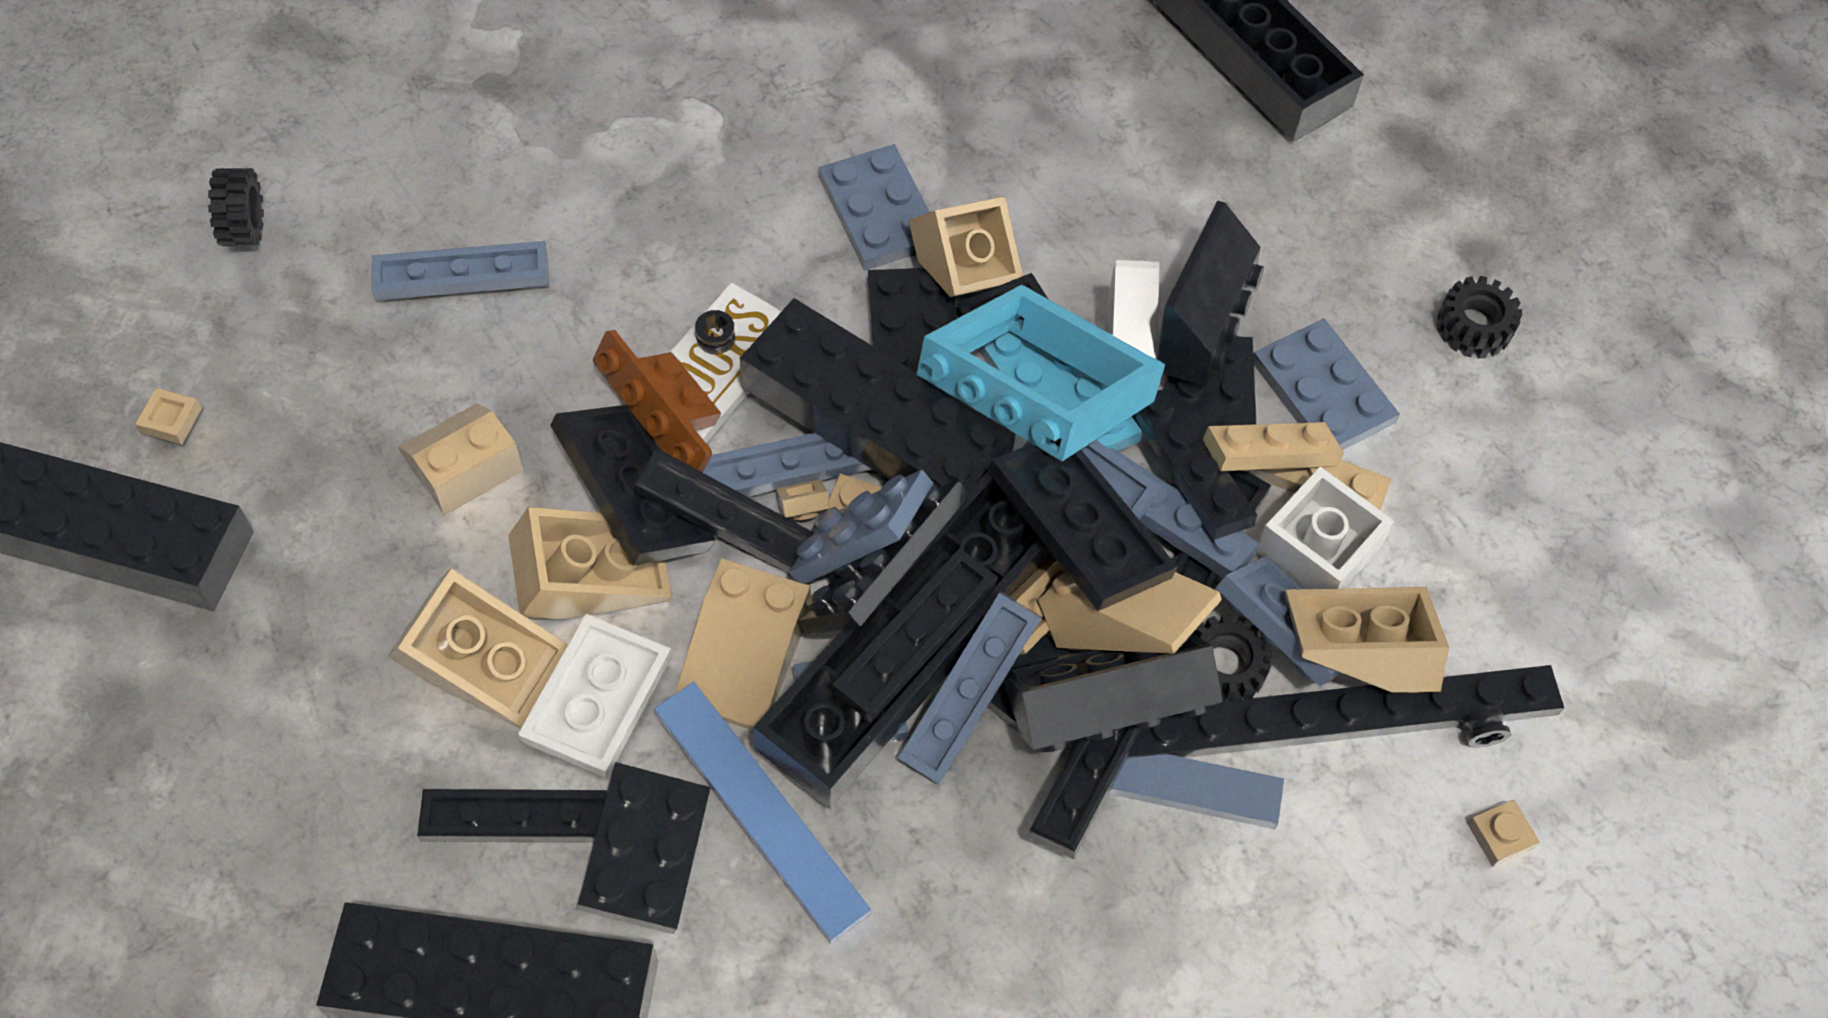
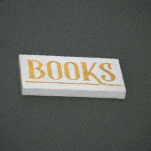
(721, 373)

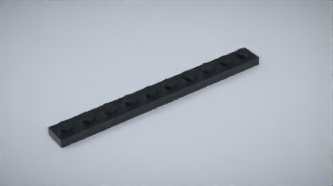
(1350, 714)

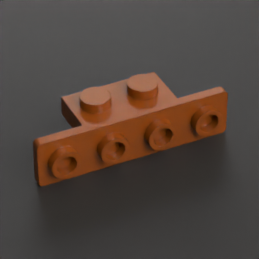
(660, 397)

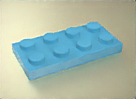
(1054, 381)

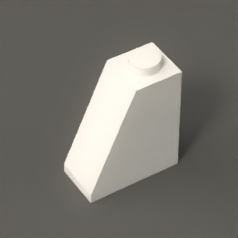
(1133, 304)

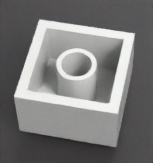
(1324, 533)

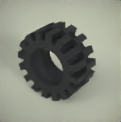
(236, 206)
(1488, 300)
(1250, 648)

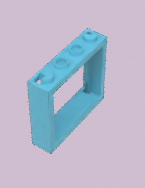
(1126, 371)

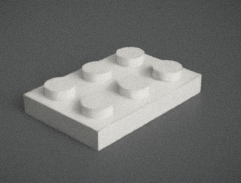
(595, 695)

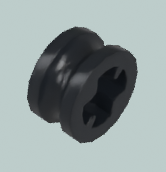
(719, 320)
(1486, 727)

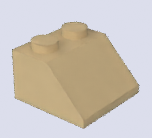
(967, 246)
(463, 457)

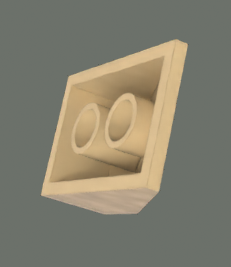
(576, 567)
(1147, 622)
(1372, 635)
(744, 641)
(479, 649)

